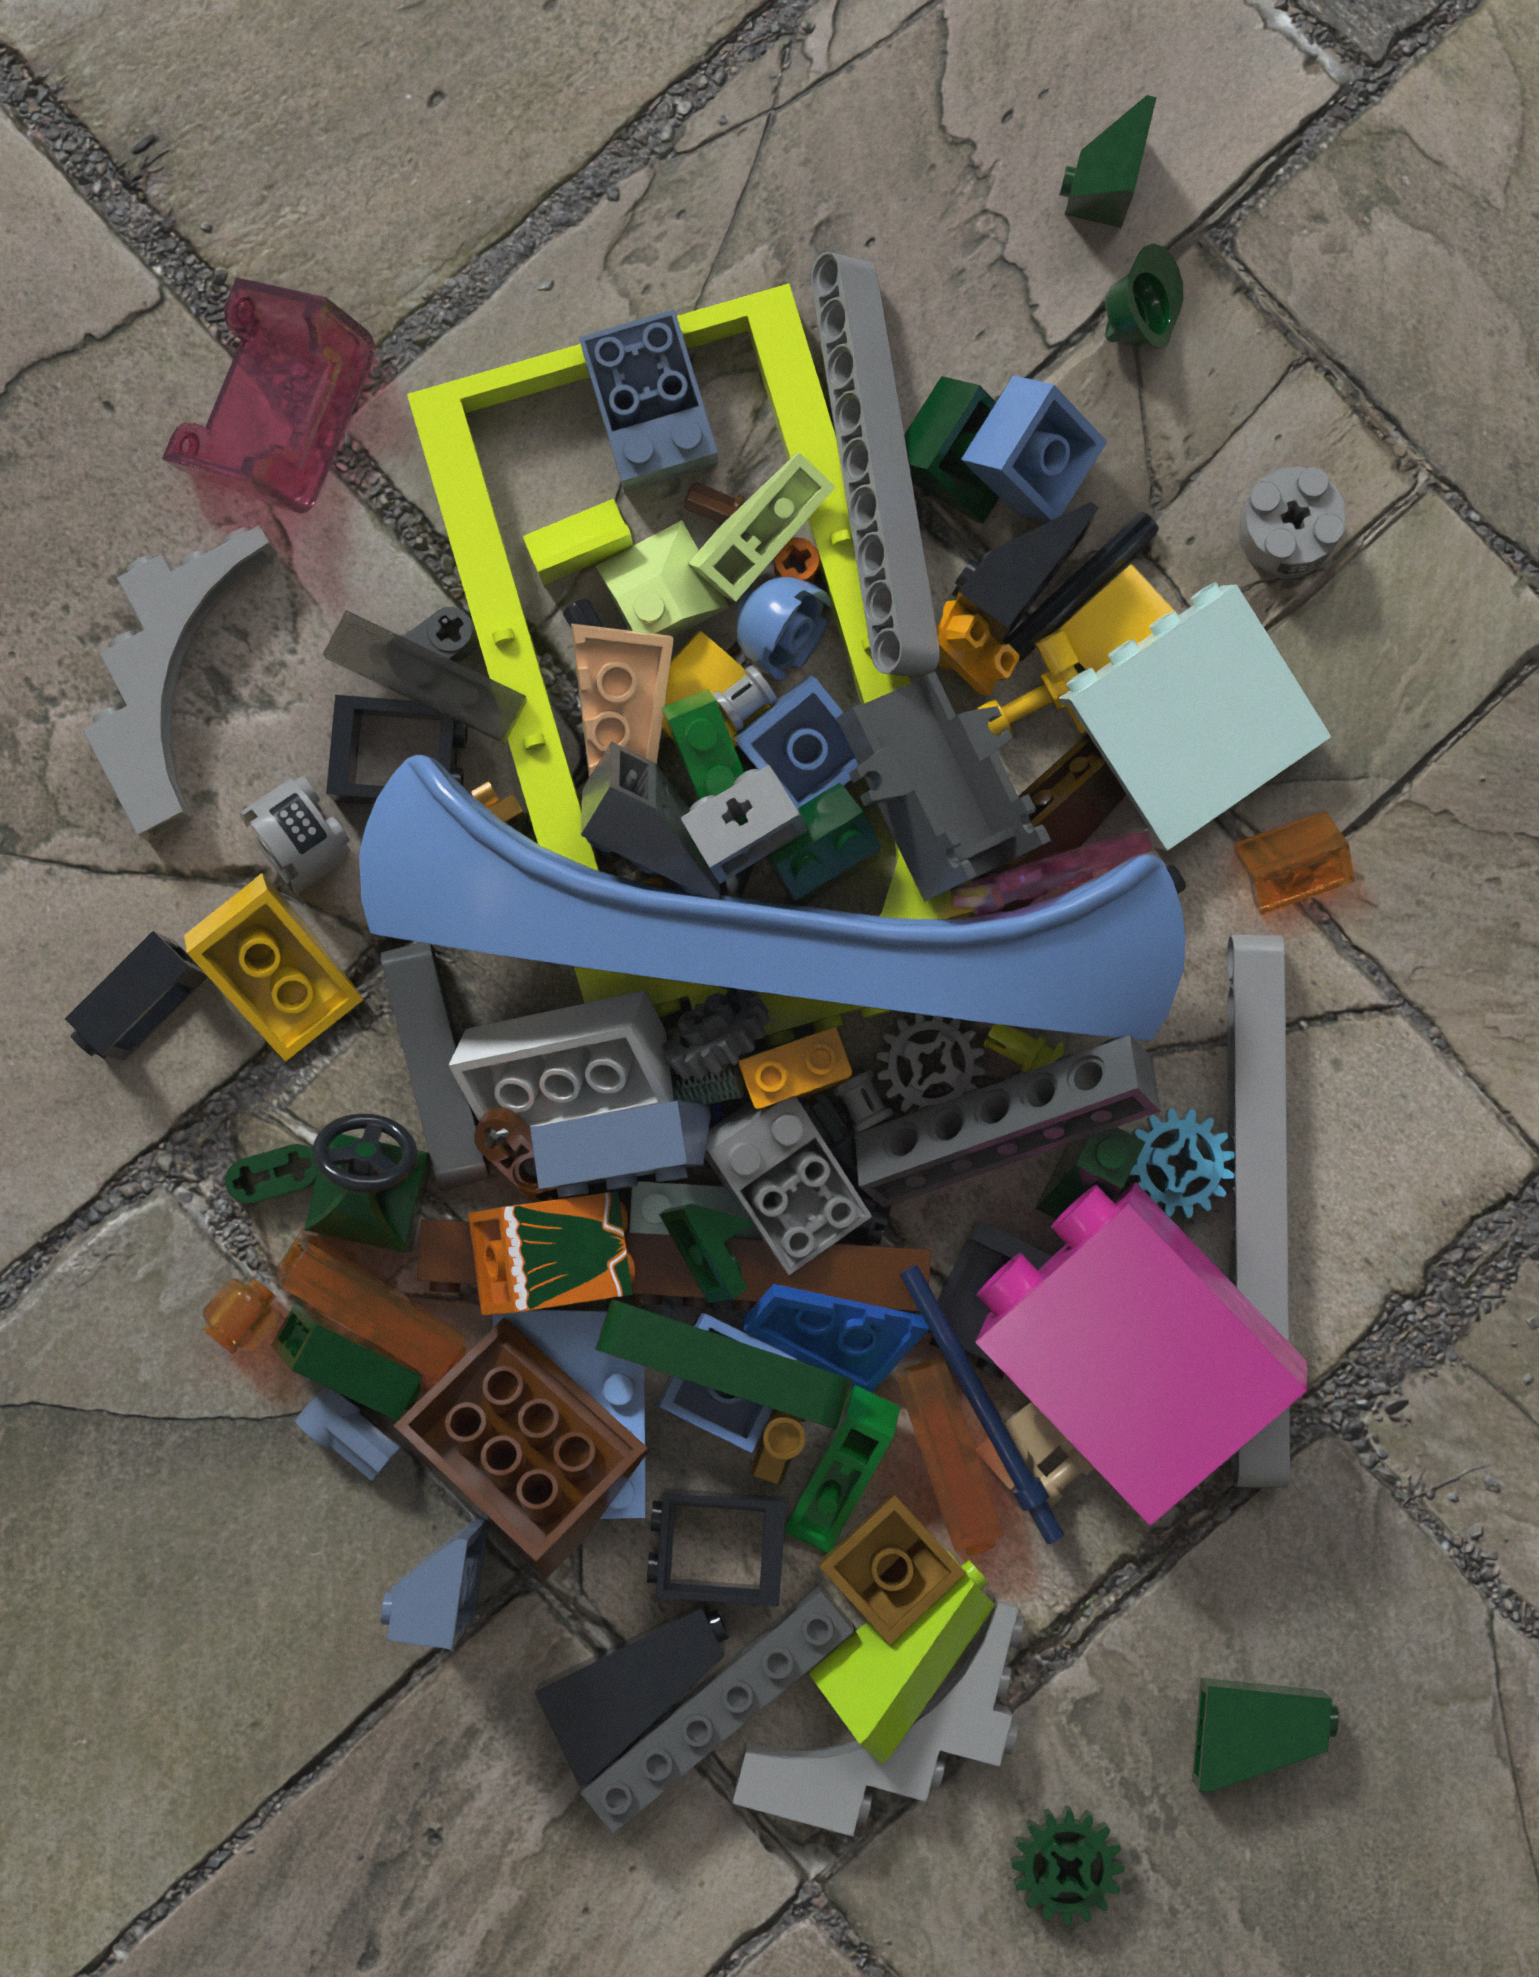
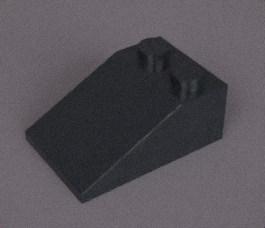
(1019, 571)

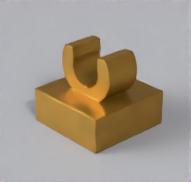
(507, 810)

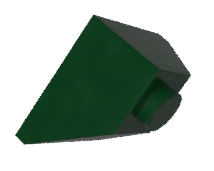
(1109, 168)

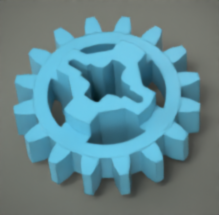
(1200, 1168)

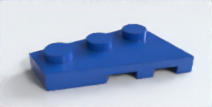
(835, 1333)

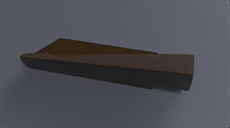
(1069, 803)

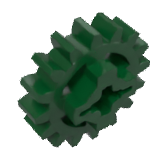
(1052, 1879)

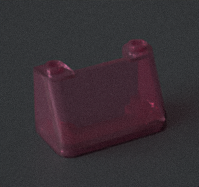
(281, 397)

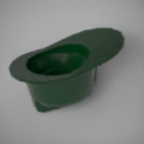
(1146, 301)

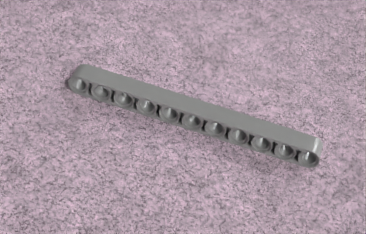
(1260, 1167)

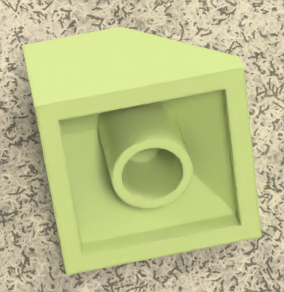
(657, 585)

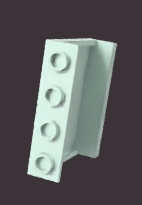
(1196, 714)

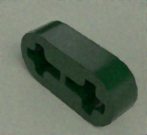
(277, 1185)

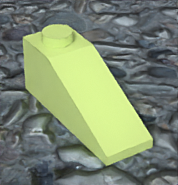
(761, 527)

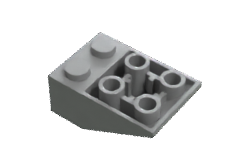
(784, 1180)

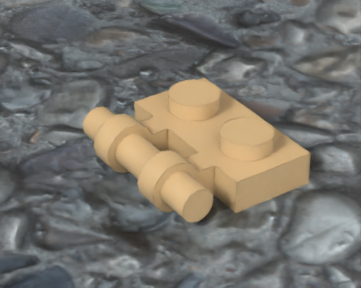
(1035, 1440)

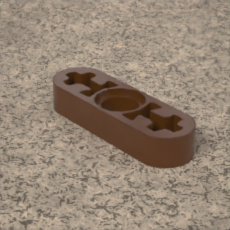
(499, 1151)

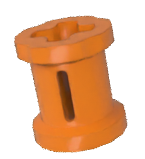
(803, 551)

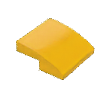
(1113, 617)
(702, 667)

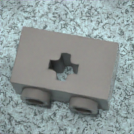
(733, 847)

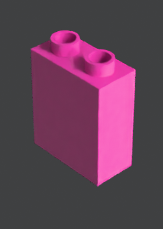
(1138, 1349)

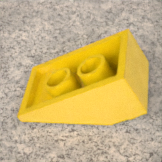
(272, 967)

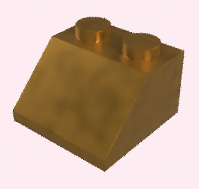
(891, 1568)

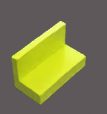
(578, 541)

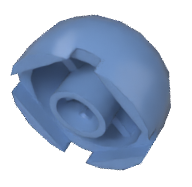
(781, 624)

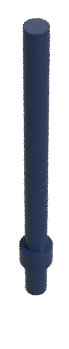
(1029, 1490)

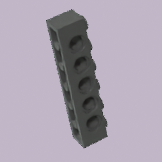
(1007, 1121)
(717, 1707)

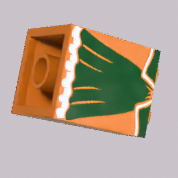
(551, 1253)

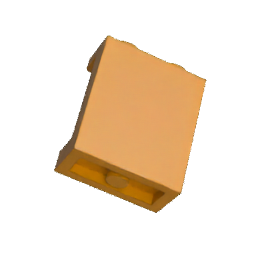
(796, 1069)

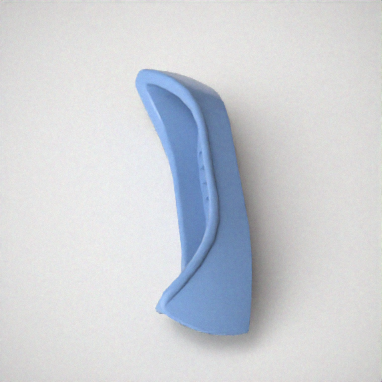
(466, 880)

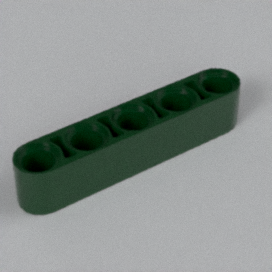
(723, 1364)

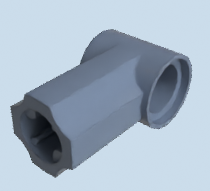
(340, 1424)

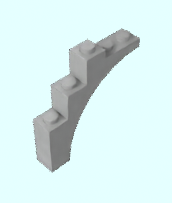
(146, 665)
(829, 1783)

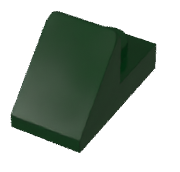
(701, 1240)

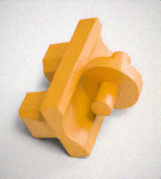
(972, 650)

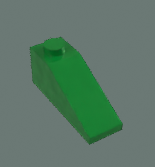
(843, 1469)

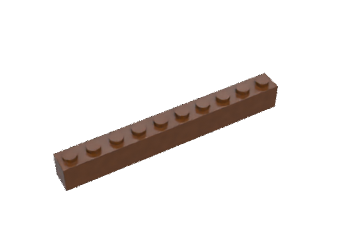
(840, 1271)

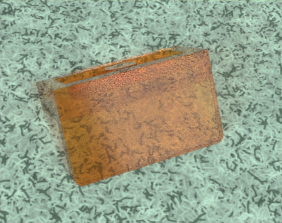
(1295, 862)

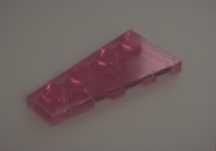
(1036, 877)

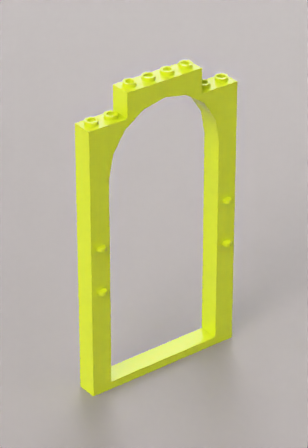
(508, 645)

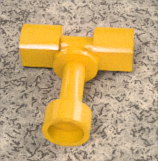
(1059, 662)

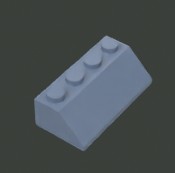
(439, 1593)

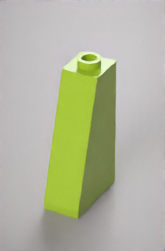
(886, 1686)

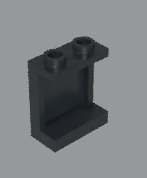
(979, 1259)

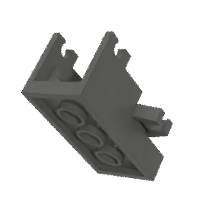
(939, 784)

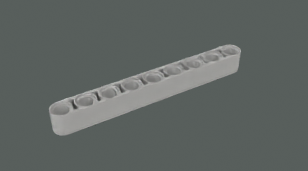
(874, 466)

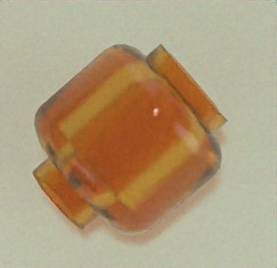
(240, 1315)

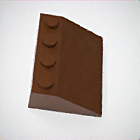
(522, 1446)

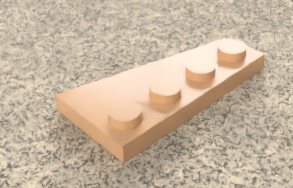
(621, 688)

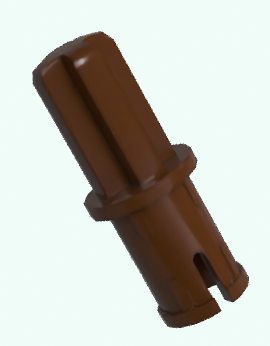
(711, 503)

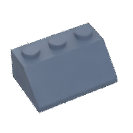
(620, 1147)

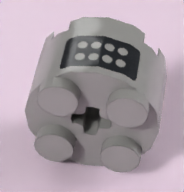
(1305, 497)
(296, 835)

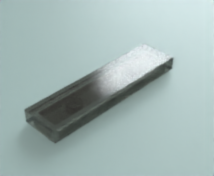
(425, 677)

